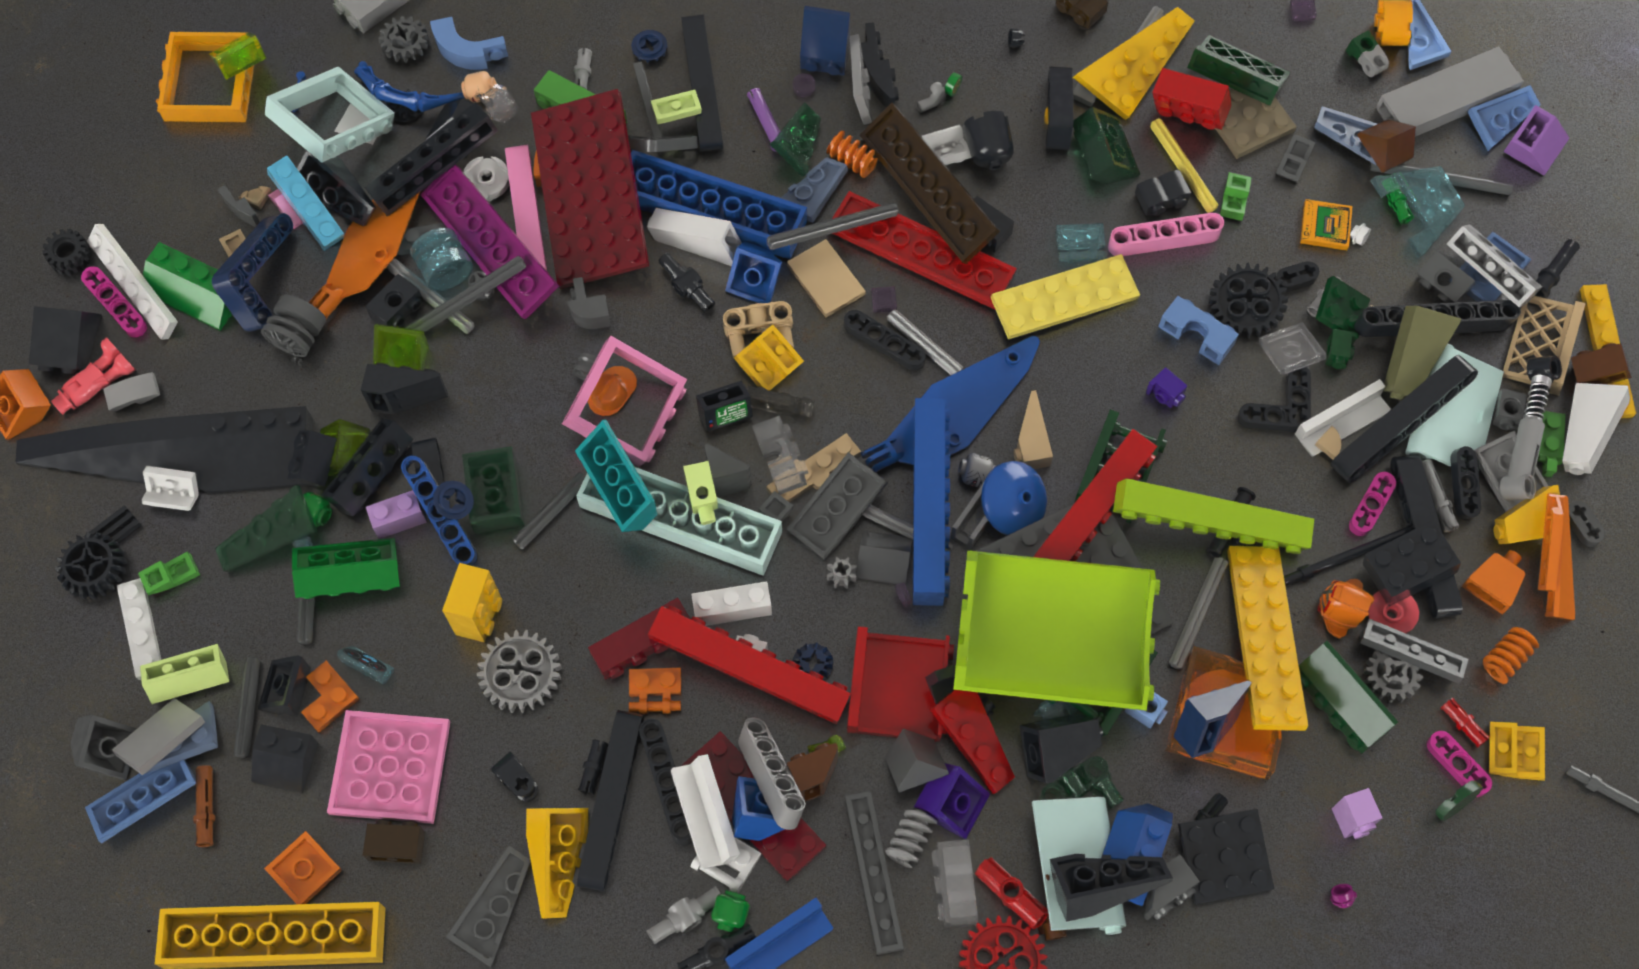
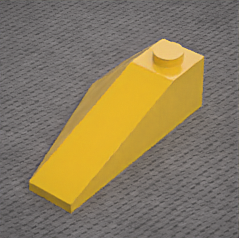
(554, 851)

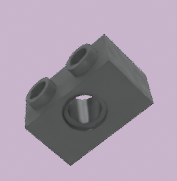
(1438, 266)

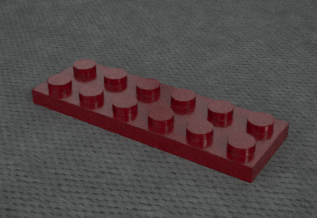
(786, 850)

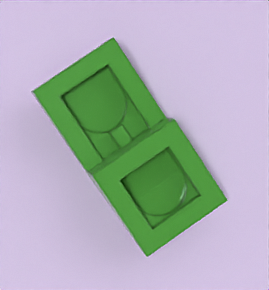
(1235, 196)
(169, 575)

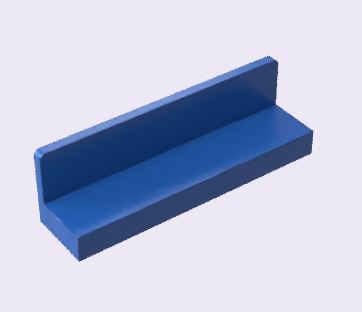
(783, 939)

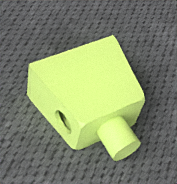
(700, 483)

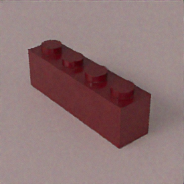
(629, 645)

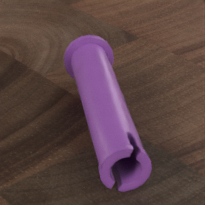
(764, 114)

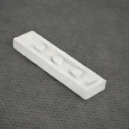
(138, 624)

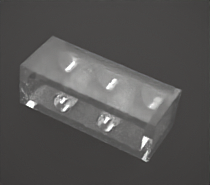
(955, 883)

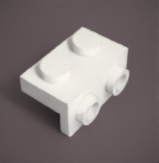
(949, 144)
(170, 488)

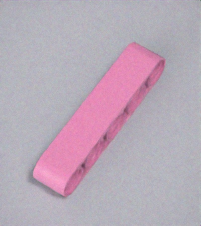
(1173, 227)

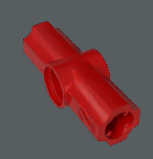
(1023, 904)

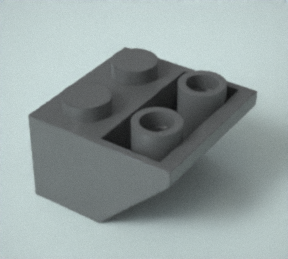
(1161, 899)

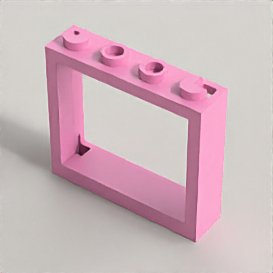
(615, 346)

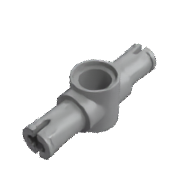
(683, 915)

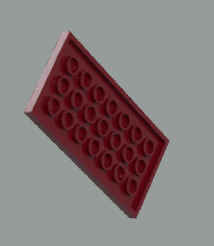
(589, 189)

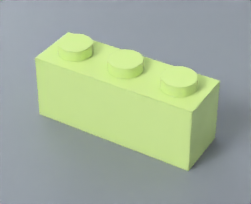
(184, 674)

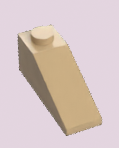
(1033, 442)

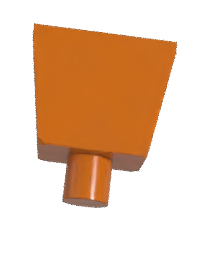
(1497, 581)

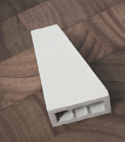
(696, 234)
(1591, 424)

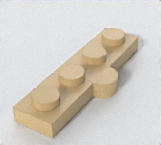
(821, 466)

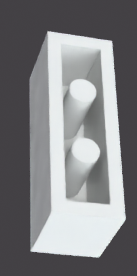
(732, 603)

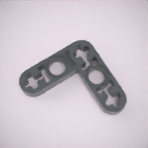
(660, 144)

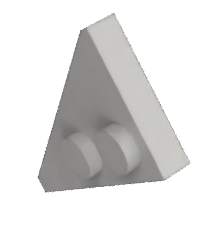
(860, 78)

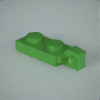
(1552, 442)

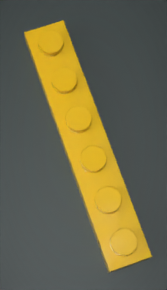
(1603, 327)

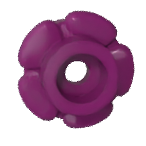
(1343, 895)

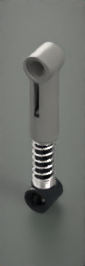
(1520, 479)

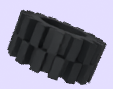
(71, 262)

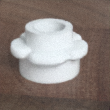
(1360, 234)

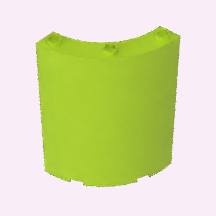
(1056, 630)

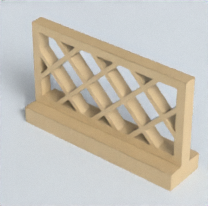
(1565, 341)

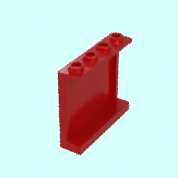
(891, 684)

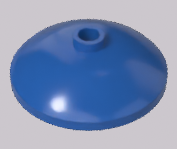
(1004, 499)

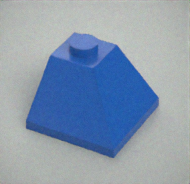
(753, 273)
(751, 813)

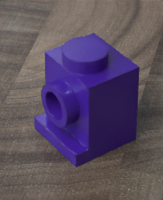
(1167, 388)

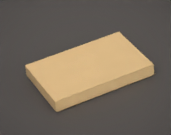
(826, 278)

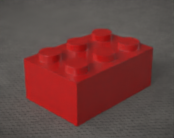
(1192, 99)

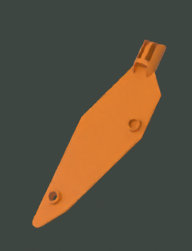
(364, 255)

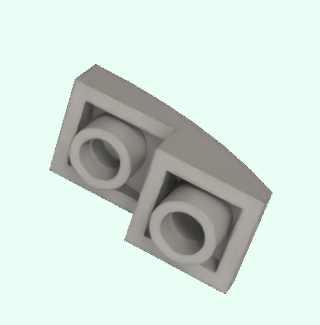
(131, 390)

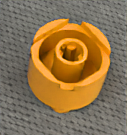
(1393, 22)

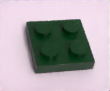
(1341, 305)

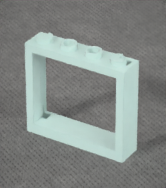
(281, 104)

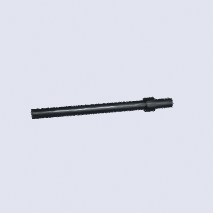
(1307, 571)

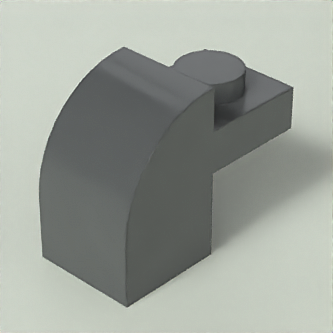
(590, 311)

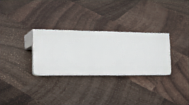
(1346, 416)
(705, 813)

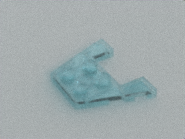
(1431, 198)

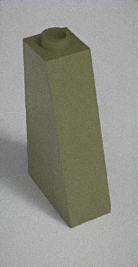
(1417, 348)

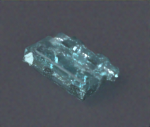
(1081, 237)

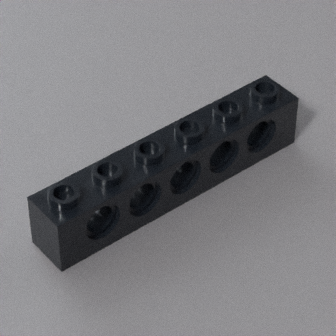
(431, 159)

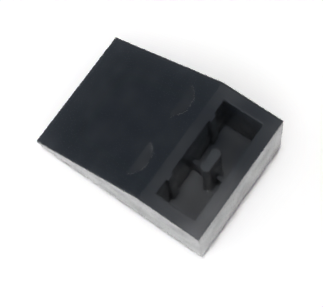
(401, 388)

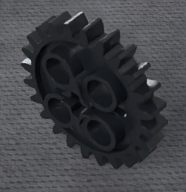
(1247, 280)

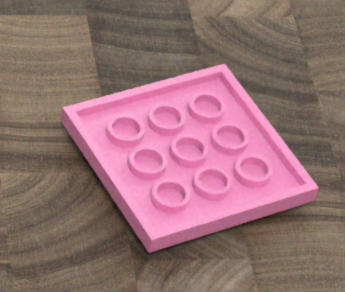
(389, 767)

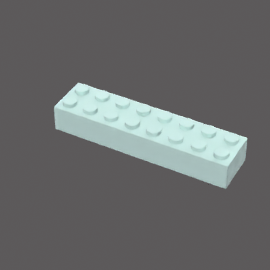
(735, 537)

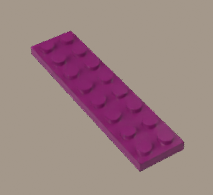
(488, 239)

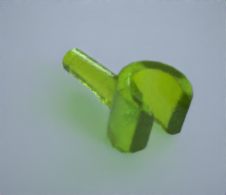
(834, 739)

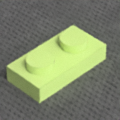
(676, 107)

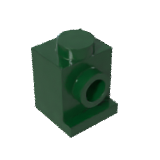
(1340, 348)

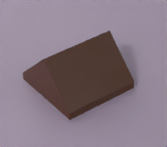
(1389, 143)

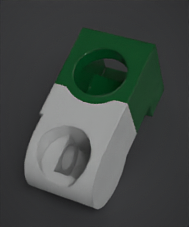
(1368, 54)

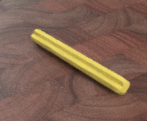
(1184, 165)

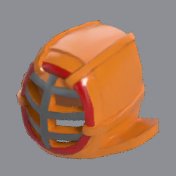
(1344, 606)

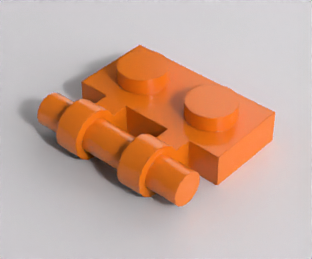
(655, 682)

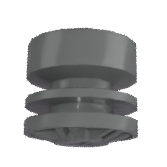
(293, 325)

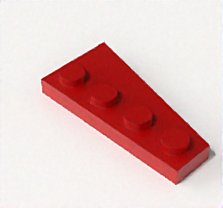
(971, 730)

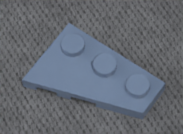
(1344, 130)
(817, 187)
(199, 742)

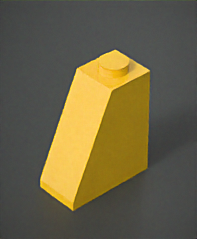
(1525, 519)

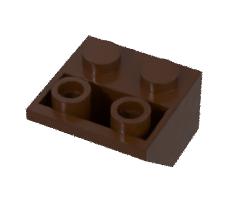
(814, 770)

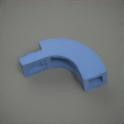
(463, 52)

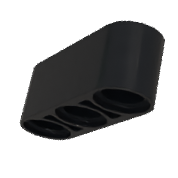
(429, 452)

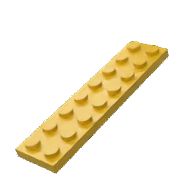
(1267, 639)

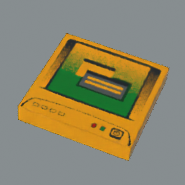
(1326, 224)

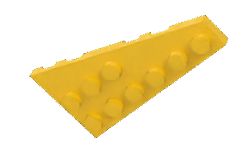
(1131, 68)

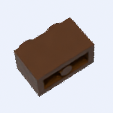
(1602, 365)

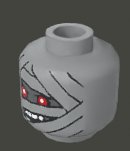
(975, 469)

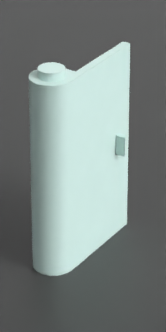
(1463, 419)
(1068, 829)

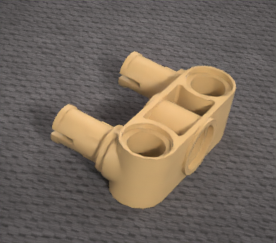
(755, 320)

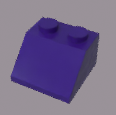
(953, 800)

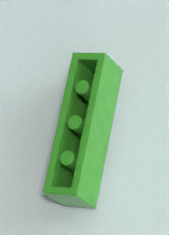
(557, 90)

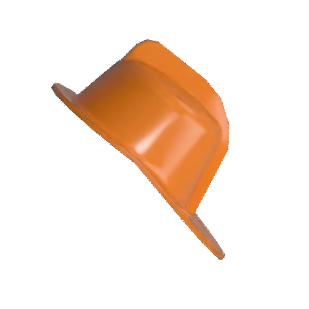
(612, 390)

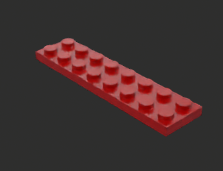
(926, 253)

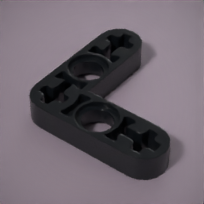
(1286, 413)

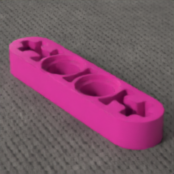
(114, 301)

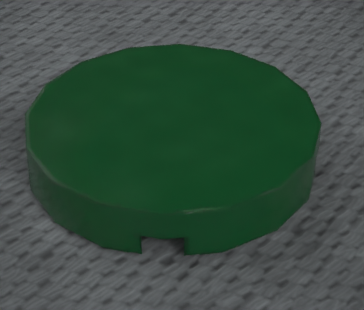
(1457, 802)

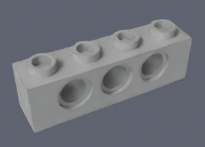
(1494, 265)

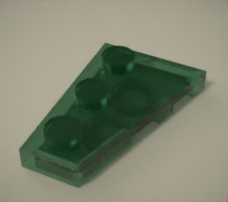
(797, 138)

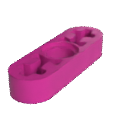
(1373, 514)
(1451, 743)

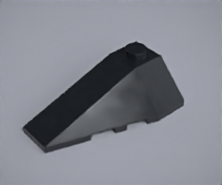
(337, 188)

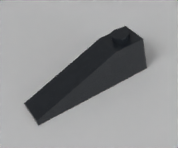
(1097, 884)

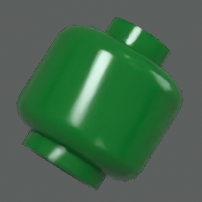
(730, 910)

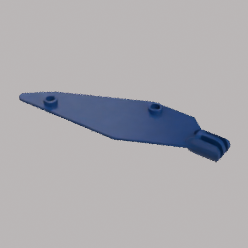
(972, 398)

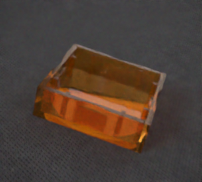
(1242, 747)

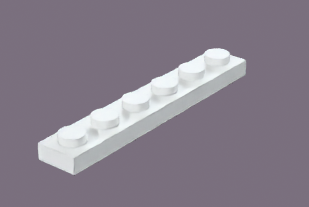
(132, 281)

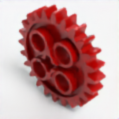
(988, 940)

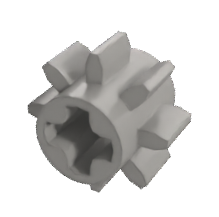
(837, 577)

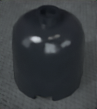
(989, 140)

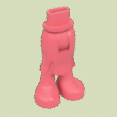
(92, 379)

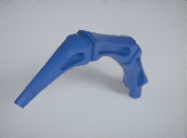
(411, 100)

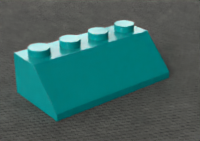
(616, 479)

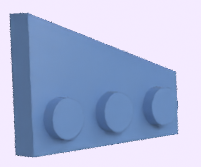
(1501, 115)

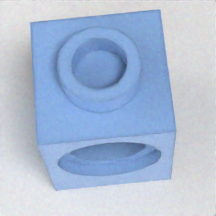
(1147, 718)

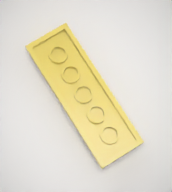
(1065, 296)

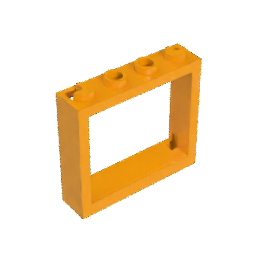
(200, 113)

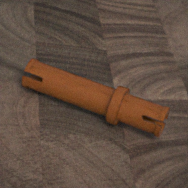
(204, 807)

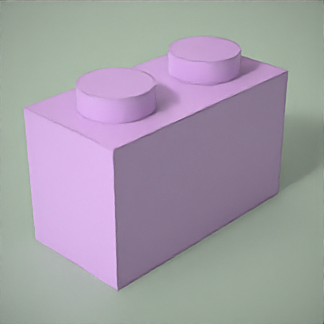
(396, 514)
(1357, 814)

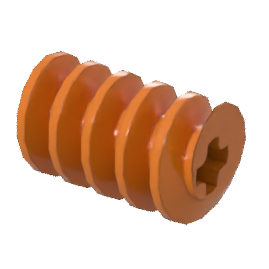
(851, 155)
(1510, 654)

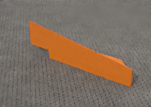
(1556, 559)

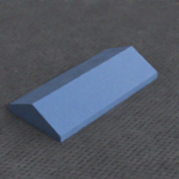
(138, 798)

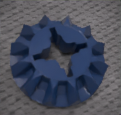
(653, 38)
(463, 497)
(822, 656)

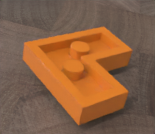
(334, 699)

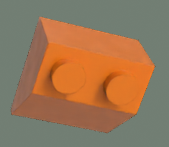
(20, 402)

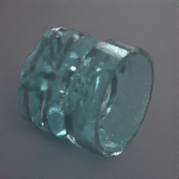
(441, 259)

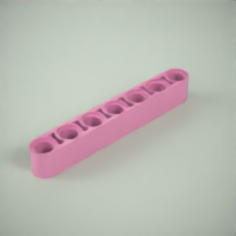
(525, 200)

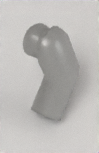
(934, 99)

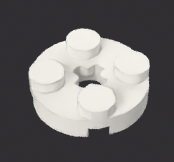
(499, 176)

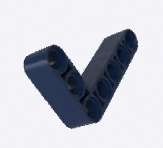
(233, 277)

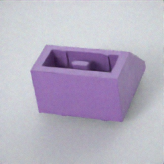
(1538, 140)

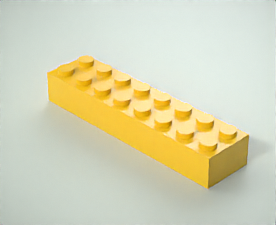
(270, 935)

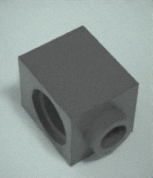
(1513, 402)

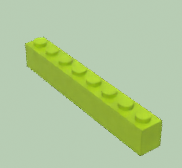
(1213, 515)

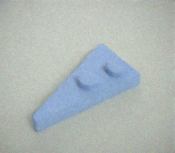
(1426, 41)

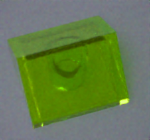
(238, 55)
(399, 347)
(349, 439)

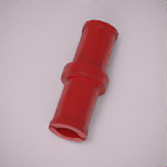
(1465, 722)

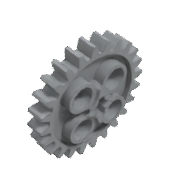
(524, 649)

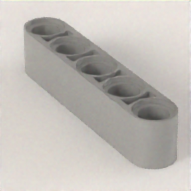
(771, 773)

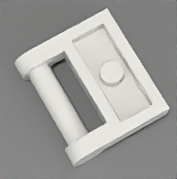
(742, 864)

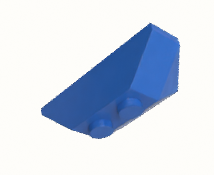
(1139, 832)

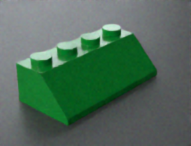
(185, 285)
(345, 568)

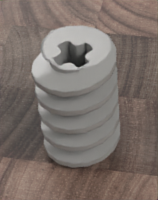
(909, 837)

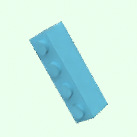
(305, 203)

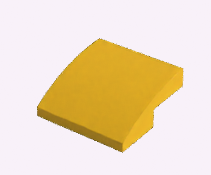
(768, 359)
(1517, 751)

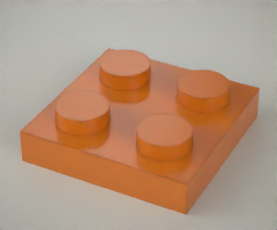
(303, 869)

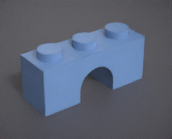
(1184, 316)

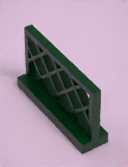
(1229, 71)

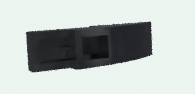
(880, 74)

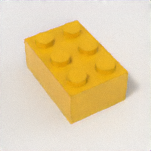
(472, 603)

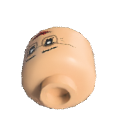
(476, 85)

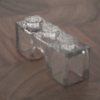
(786, 470)

